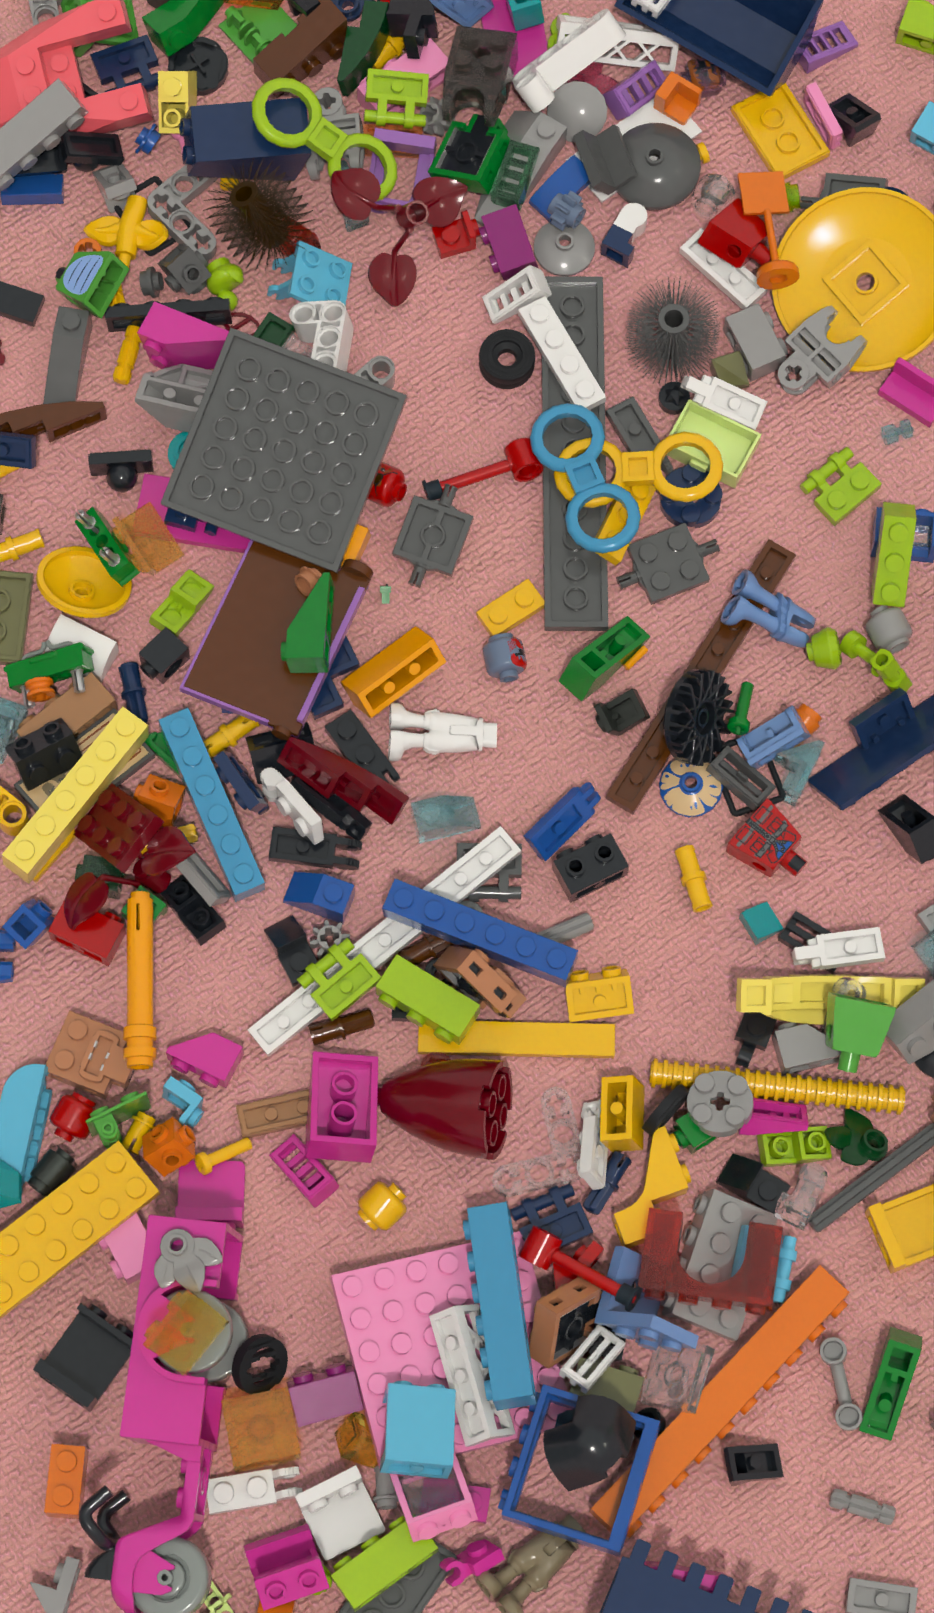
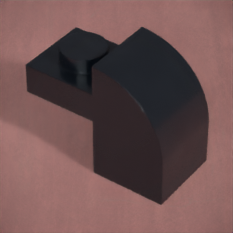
(414, 22)

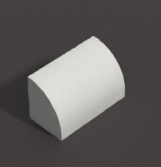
(104, 648)

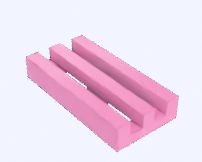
(822, 116)

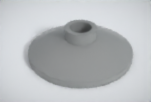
(564, 259)

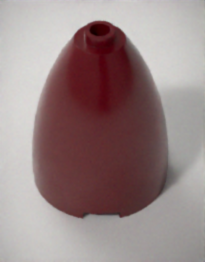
(452, 1105)

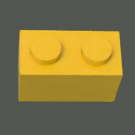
(622, 1113)

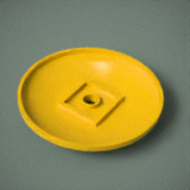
(857, 236)

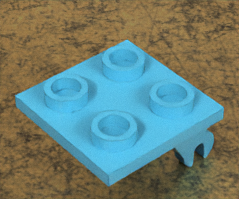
(314, 276)

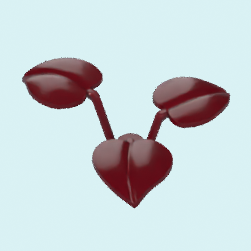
(435, 202)
(163, 852)

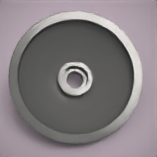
(668, 179)

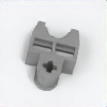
(346, 122)
(809, 363)

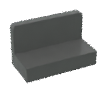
(605, 159)

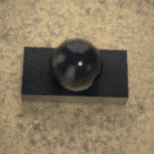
(91, 149)
(121, 467)

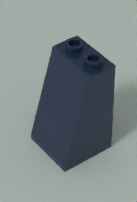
(226, 134)

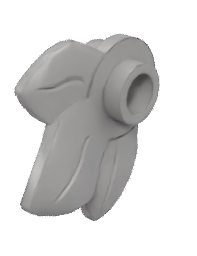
(187, 1264)

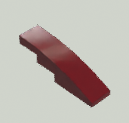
(337, 775)

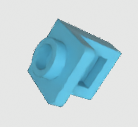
(185, 1098)

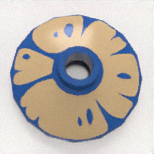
(685, 800)

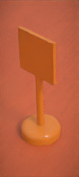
(766, 195)

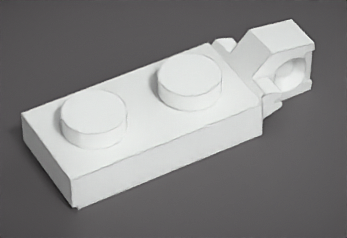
(726, 399)
(841, 949)
(594, 1153)

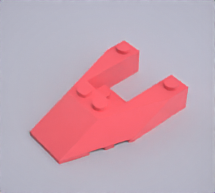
(47, 53)

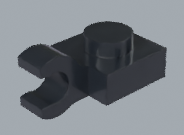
(753, 1033)

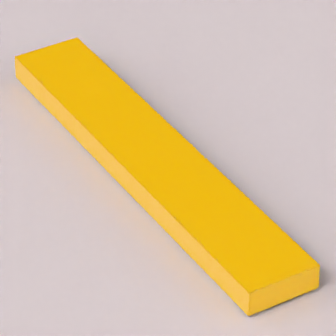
(526, 1040)

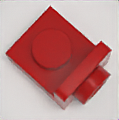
(456, 237)

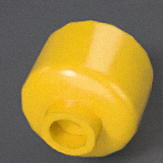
(382, 1206)

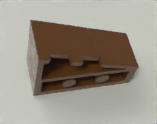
(305, 48)

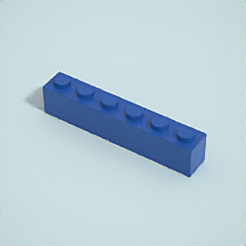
(480, 931)

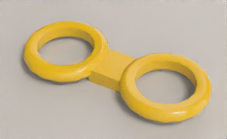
(645, 468)

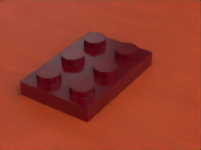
(118, 827)

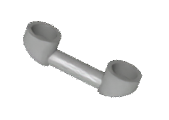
(834, 1354)

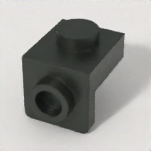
(621, 713)

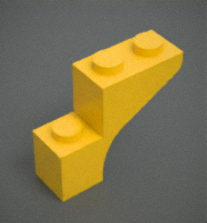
(663, 1181)

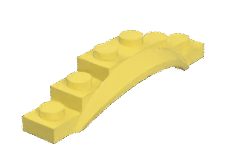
(804, 996)

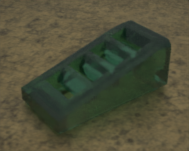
(507, 199)

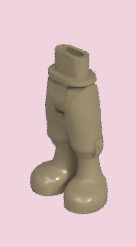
(539, 1562)

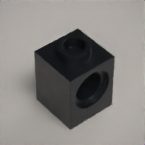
(163, 656)

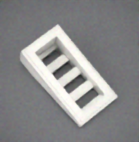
(534, 287)

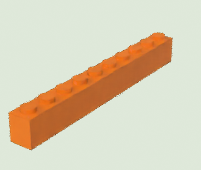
(729, 1394)

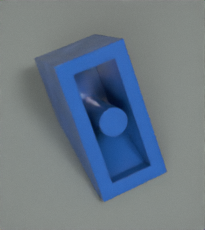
(320, 895)

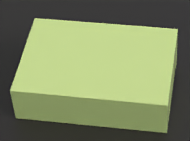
(731, 438)

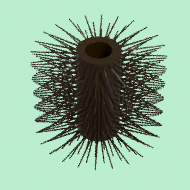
(259, 214)

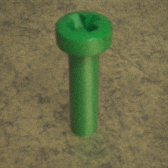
(739, 724)

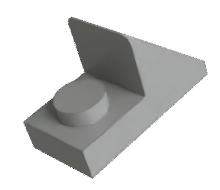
(115, 185)
(66, 1577)

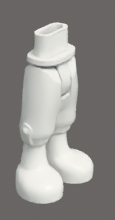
(446, 732)

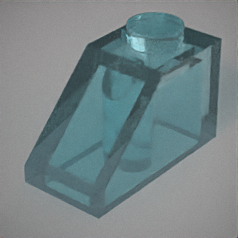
(444, 817)

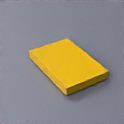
(780, 131)

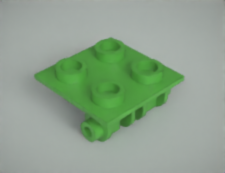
(255, 27)
(106, 1120)

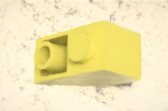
(175, 95)

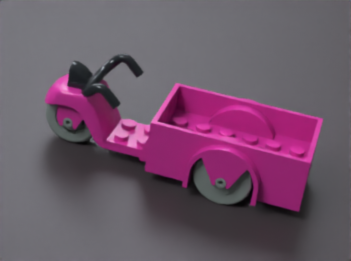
(181, 1414)

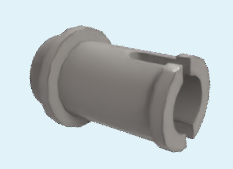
(385, 1493)

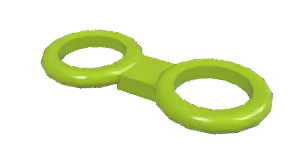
(320, 133)

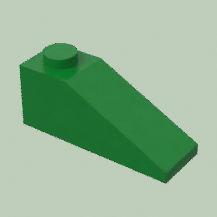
(179, 22)
(310, 631)
(603, 658)
(891, 1383)

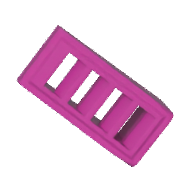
(775, 1117)
(318, 1186)

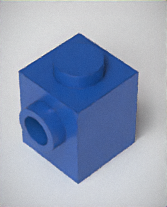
(29, 922)

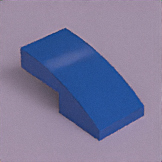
(567, 177)

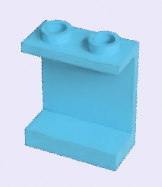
(419, 1430)

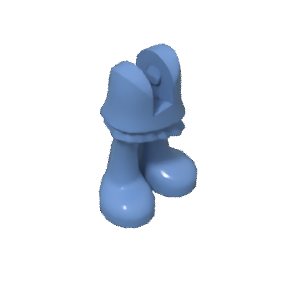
(782, 611)

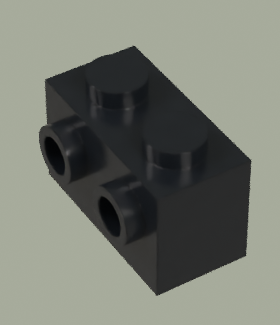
(590, 866)

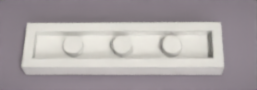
(561, 354)

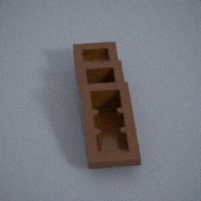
(54, 418)

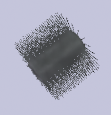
(672, 331)

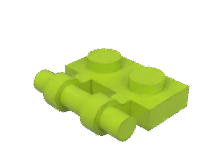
(399, 89)
(845, 494)
(345, 986)

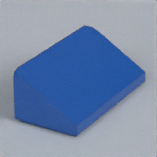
(34, 190)

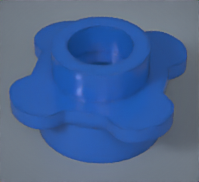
(147, 139)

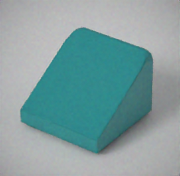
(760, 922)

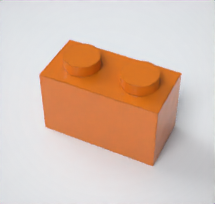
(66, 1481)

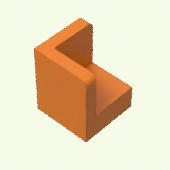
(677, 98)

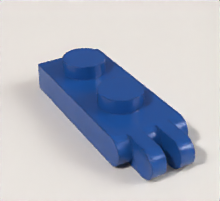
(562, 820)

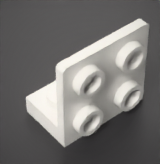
(340, 1513)

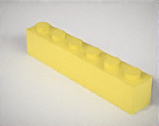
(75, 795)

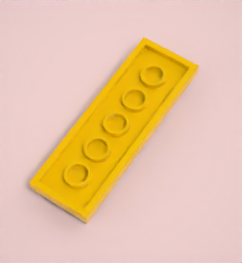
(70, 1223)

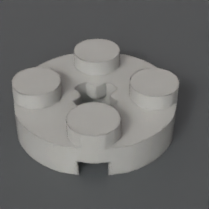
(733, 1116)

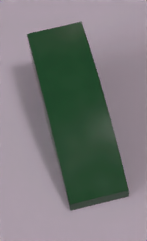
(363, 45)

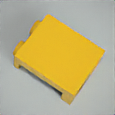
(904, 1228)

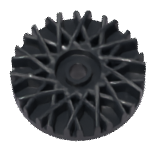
(696, 716)

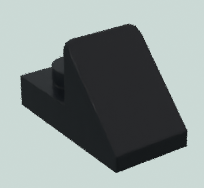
(855, 118)
(290, 947)
(752, 1183)
(753, 1463)

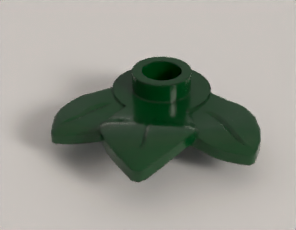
(857, 1139)

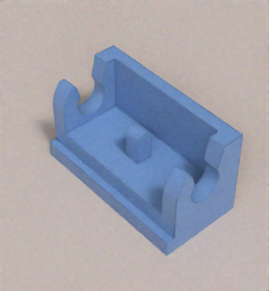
(773, 737)

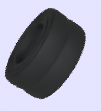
(506, 342)

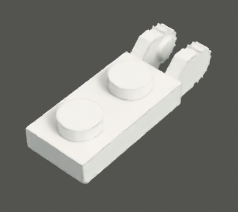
(292, 803)
(249, 1490)

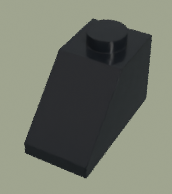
(911, 827)

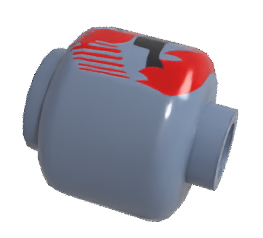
(504, 657)

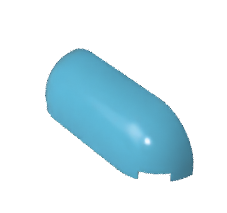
(24, 1117)

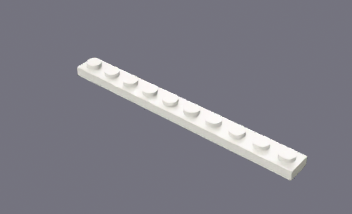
(388, 938)

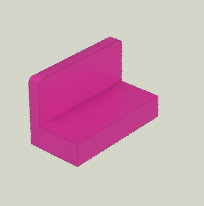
(910, 391)

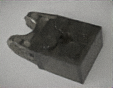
(479, 72)

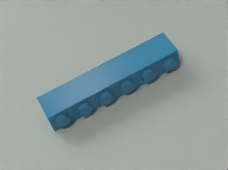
(211, 804)
(501, 1306)

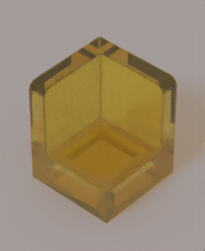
(356, 1441)

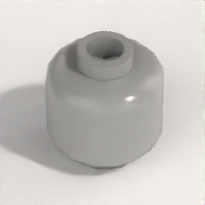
(889, 629)

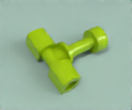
(882, 662)

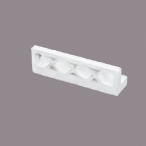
(635, 33)
(466, 1375)

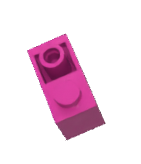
(207, 1056)

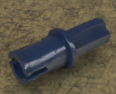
(133, 690)
(597, 1198)

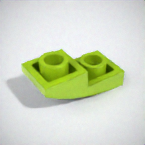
(794, 1147)

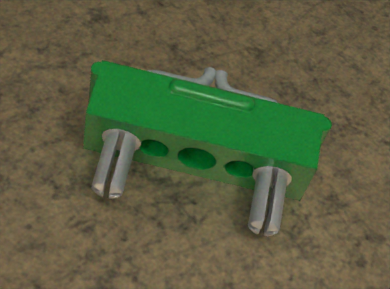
(106, 546)
(59, 664)

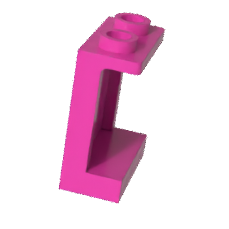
(286, 1567)

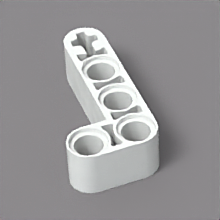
(566, 59)
(327, 327)

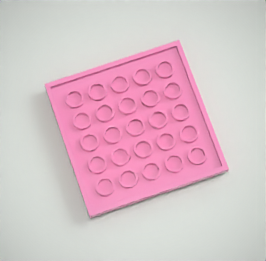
(392, 1337)

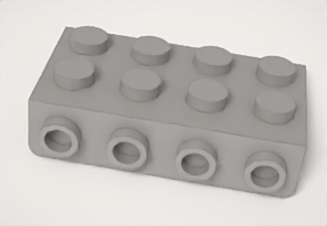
(710, 1258)

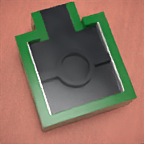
(472, 153)

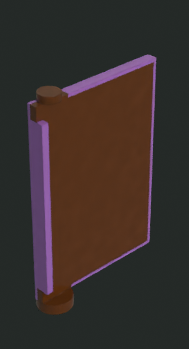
(241, 650)

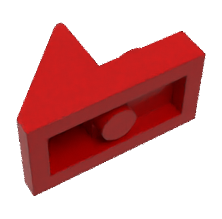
(585, 1255)

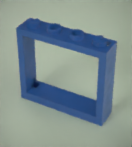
(520, 1467)

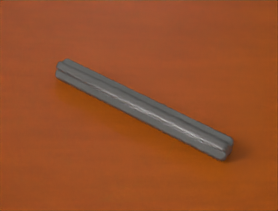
(872, 1179)

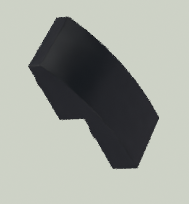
(193, 910)

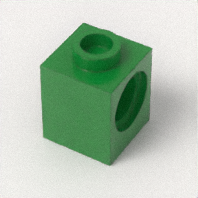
(690, 1135)

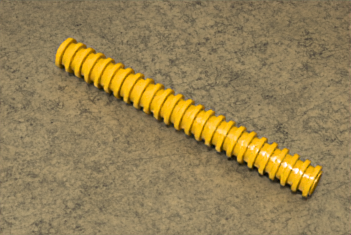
(789, 1087)

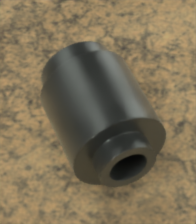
(51, 1171)

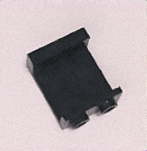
(87, 1357)

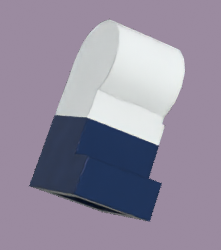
(619, 239)

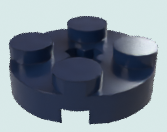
(691, 513)

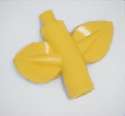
(128, 231)

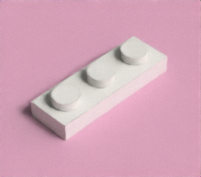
(735, 282)

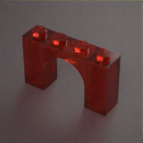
(749, 1288)

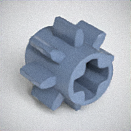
(566, 210)

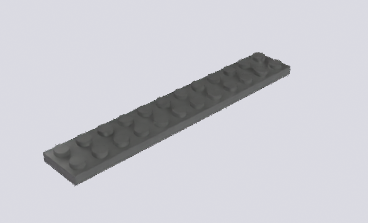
(572, 575)

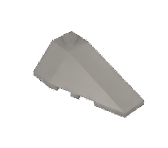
(535, 130)

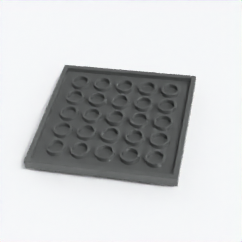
(284, 450)

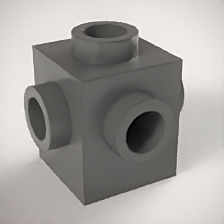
(185, 270)

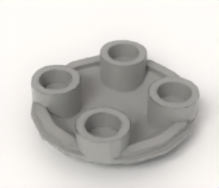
(578, 108)

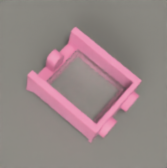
(434, 1503)

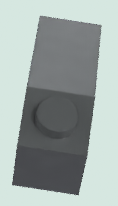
(67, 354)

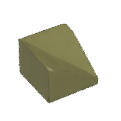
(730, 369)

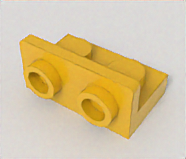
(599, 994)

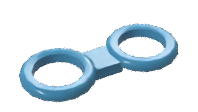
(585, 478)

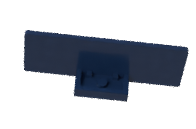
(888, 741)

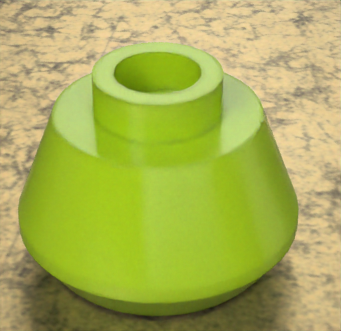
(825, 649)

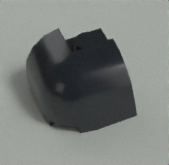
(588, 1441)

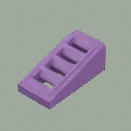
(811, 62)
(620, 100)

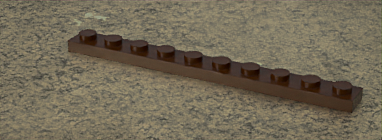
(713, 655)

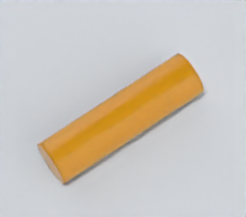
(635, 658)

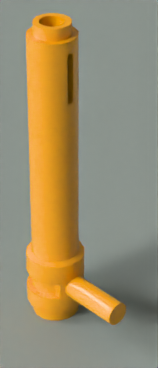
(139, 1029)

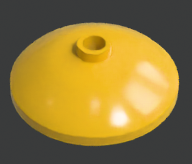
(80, 584)

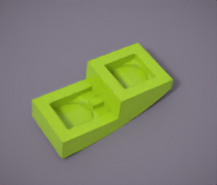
(182, 604)

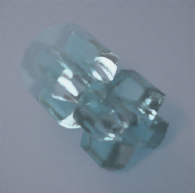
(890, 433)

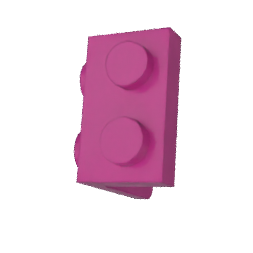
(212, 1196)

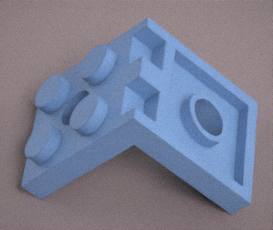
(642, 1320)

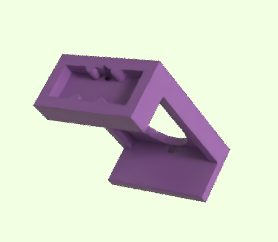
(408, 143)

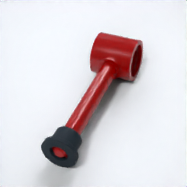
(518, 460)
(543, 1249)

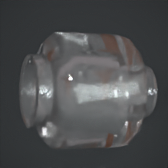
(712, 195)

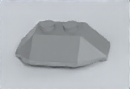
(173, 394)

